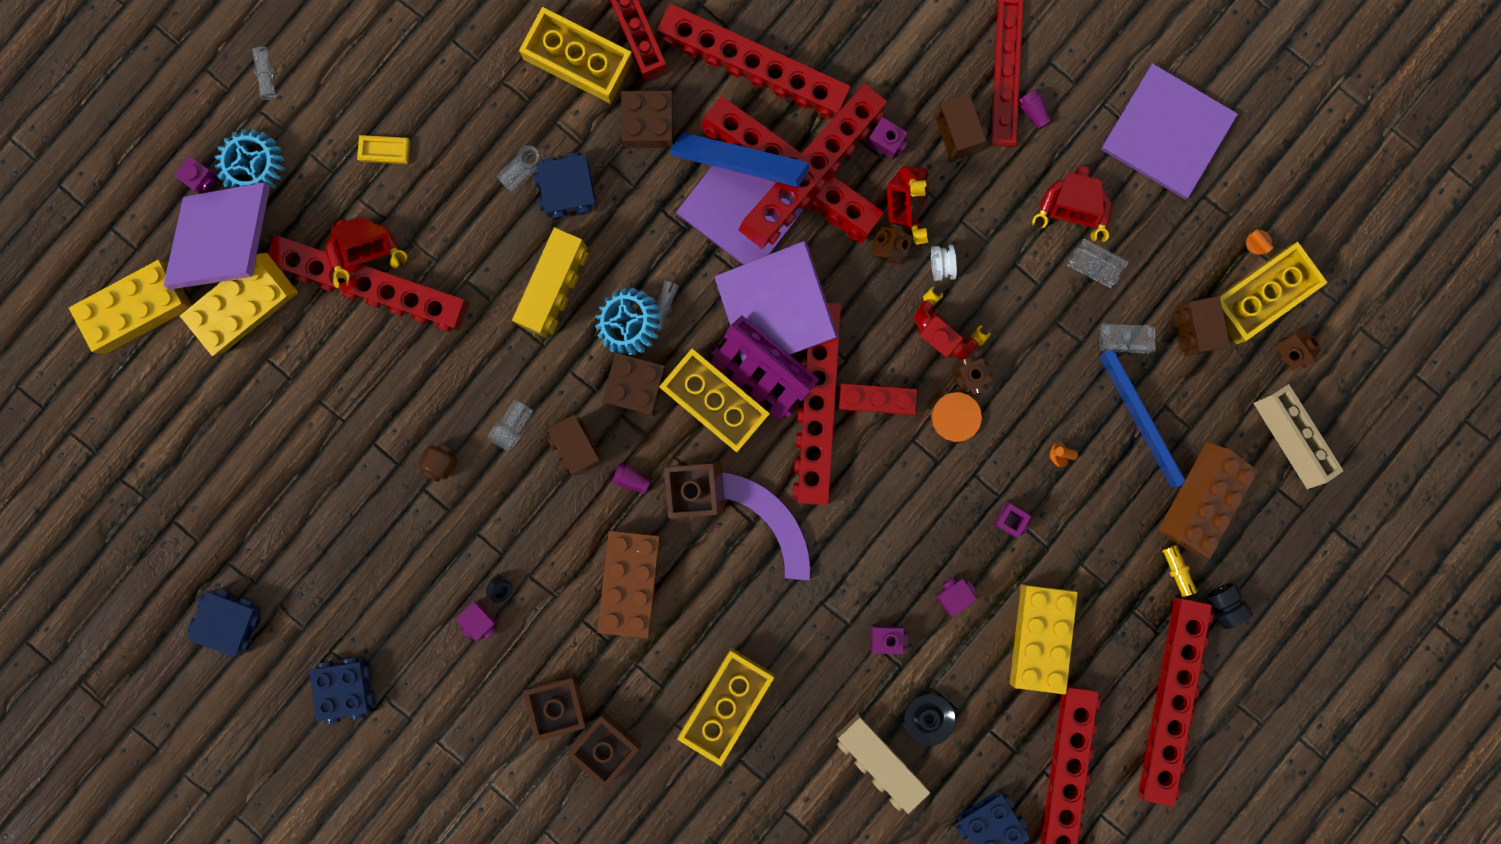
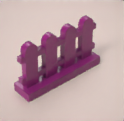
(770, 357)

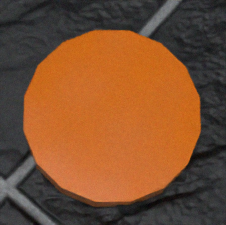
(956, 417)

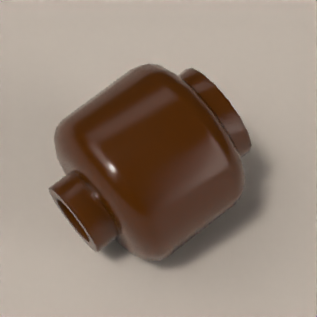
(437, 462)

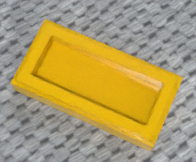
(383, 149)

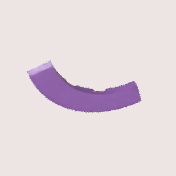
(777, 517)

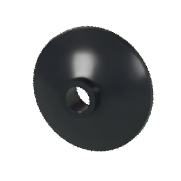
(938, 729)

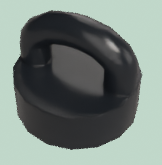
(498, 588)

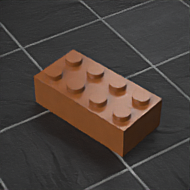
(1208, 500)
(629, 584)

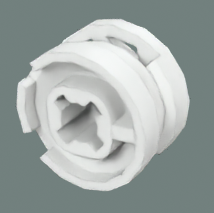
(943, 262)

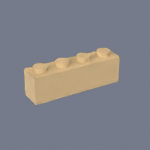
(1298, 437)
(883, 764)

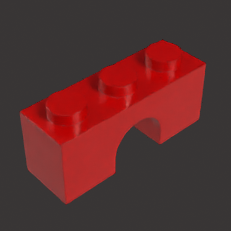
(877, 399)

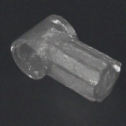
(517, 170)
(507, 431)

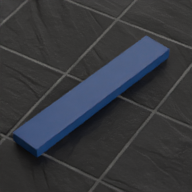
(740, 159)
(1142, 418)

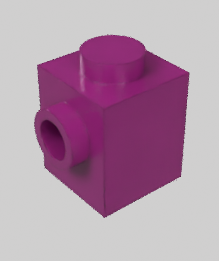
(888, 138)
(196, 175)
(1012, 520)
(956, 595)
(477, 622)
(888, 639)

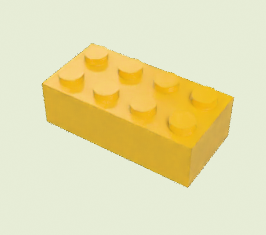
(576, 55)
(551, 283)
(1269, 292)
(238, 306)
(128, 308)
(714, 400)
(1043, 639)
(725, 706)

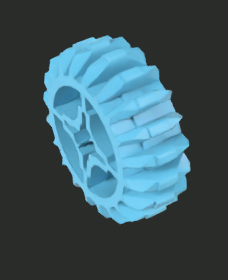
(268, 157)
(623, 306)

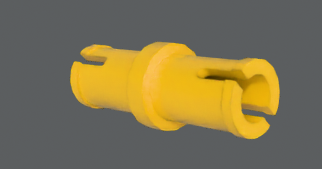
(1179, 570)

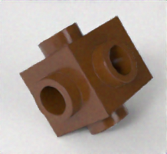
(891, 244)
(1298, 348)
(964, 379)

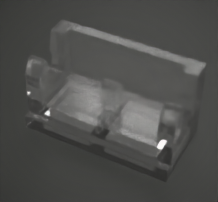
(1097, 263)
(1127, 338)

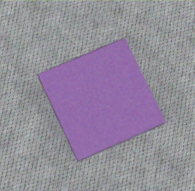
(1169, 131)
(722, 203)
(217, 236)
(780, 299)

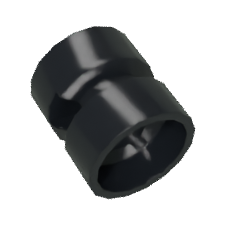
(1228, 603)

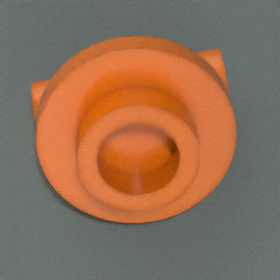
(1259, 242)
(1060, 454)

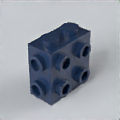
(565, 186)
(224, 622)
(342, 690)
(992, 822)

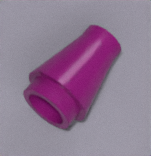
(1035, 108)
(630, 479)

